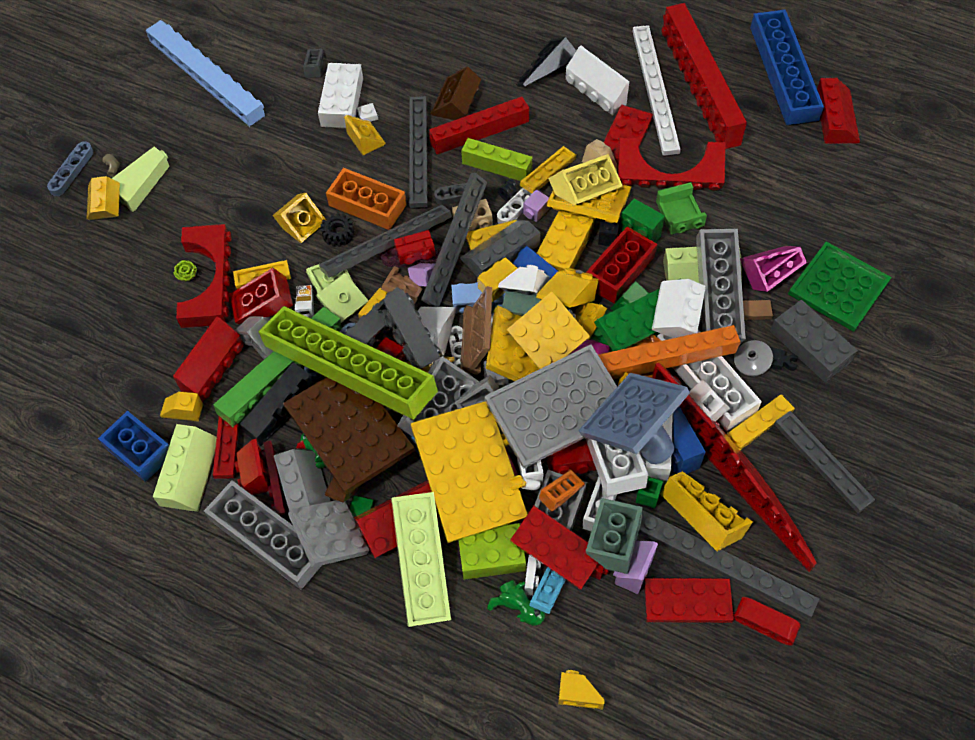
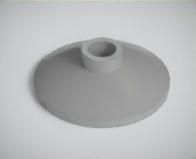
(753, 365)

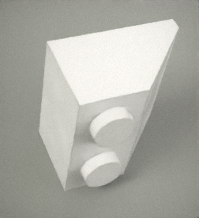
(525, 280)

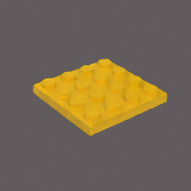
(605, 207)
(505, 353)

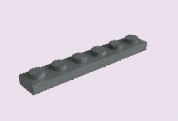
(824, 462)

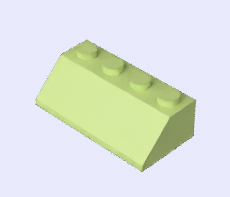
(683, 263)
(186, 469)

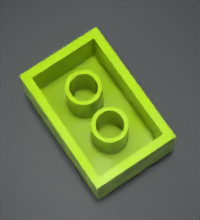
(491, 553)

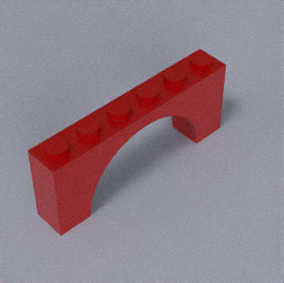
(706, 174)
(213, 243)

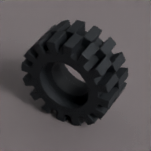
(337, 238)

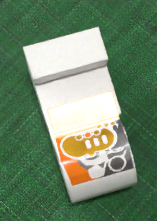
(305, 300)

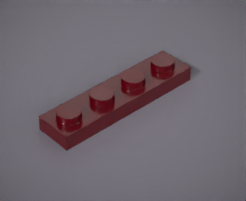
(275, 489)

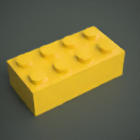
(566, 239)

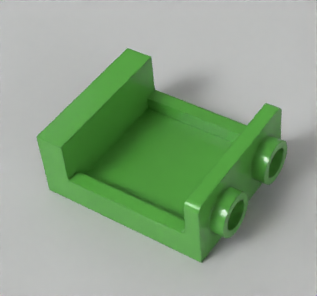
(680, 208)

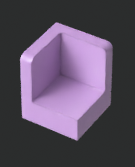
(421, 273)

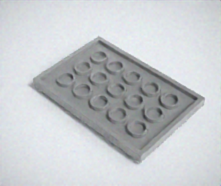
(551, 404)

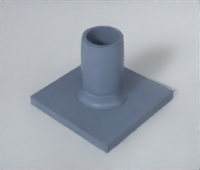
(635, 417)

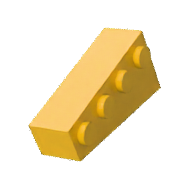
(704, 512)

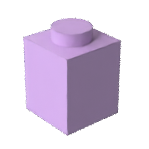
(536, 206)

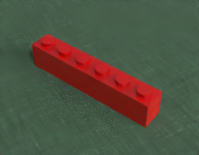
(479, 125)

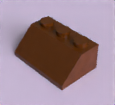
(456, 95)

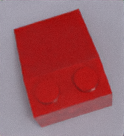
(261, 296)

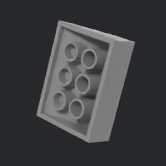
(451, 384)

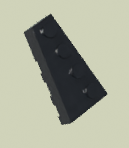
(270, 411)

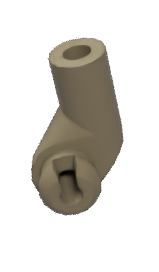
(113, 164)

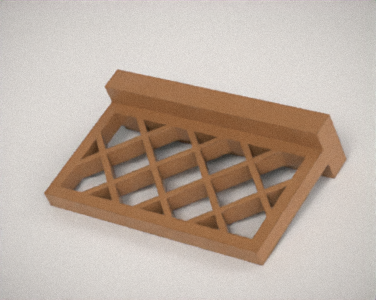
(476, 332)

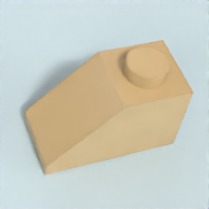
(598, 149)

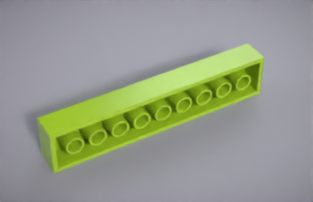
(349, 362)

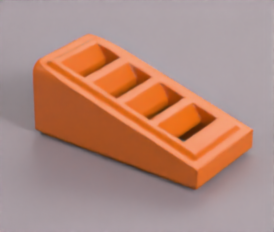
(552, 499)

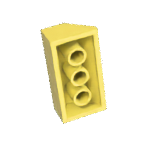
(586, 180)

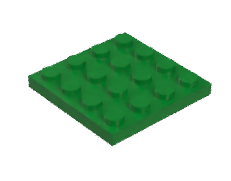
(839, 286)

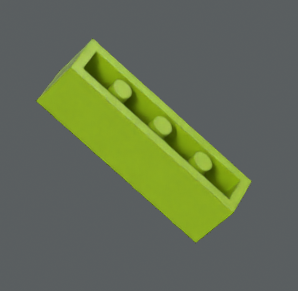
(496, 159)

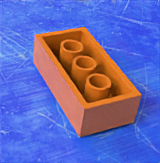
(366, 198)

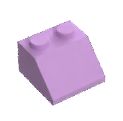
(639, 566)

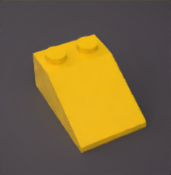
(571, 287)

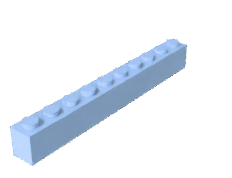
(206, 73)

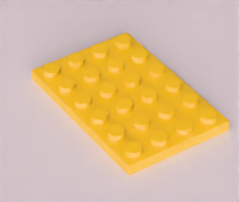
(468, 471)

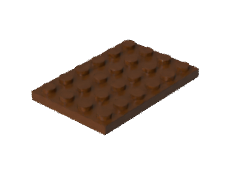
(348, 432)

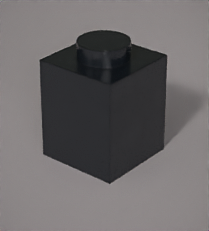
(607, 232)

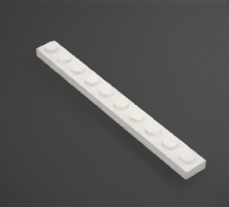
(656, 91)

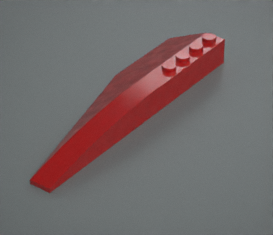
(741, 474)

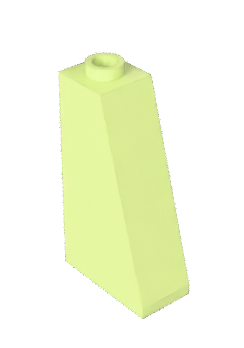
(141, 177)

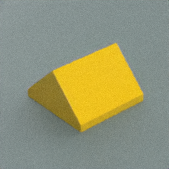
(363, 134)

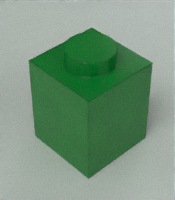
(649, 495)

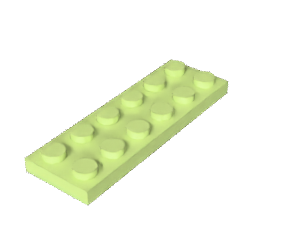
(420, 559)

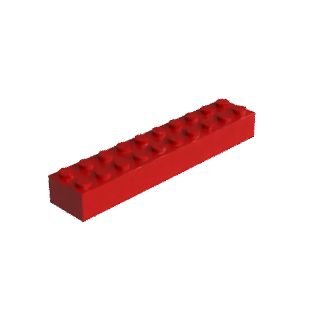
(703, 76)

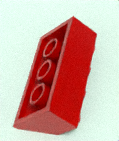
(838, 113)
(209, 359)

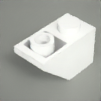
(708, 400)

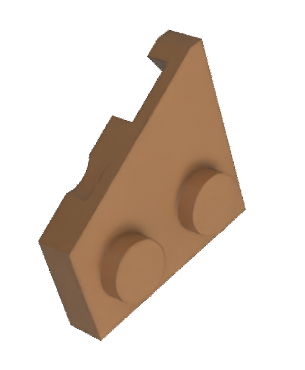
(396, 280)

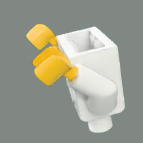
(529, 478)

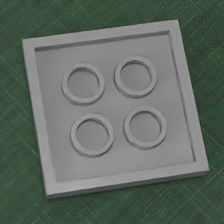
(328, 532)

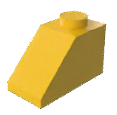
(182, 406)
(578, 691)

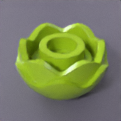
(181, 267)

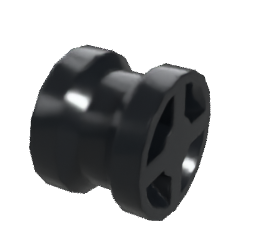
(508, 189)

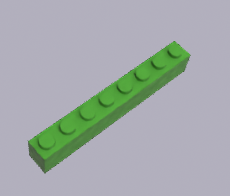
(253, 387)

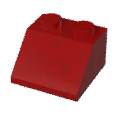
(251, 469)

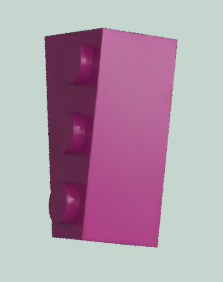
(772, 266)

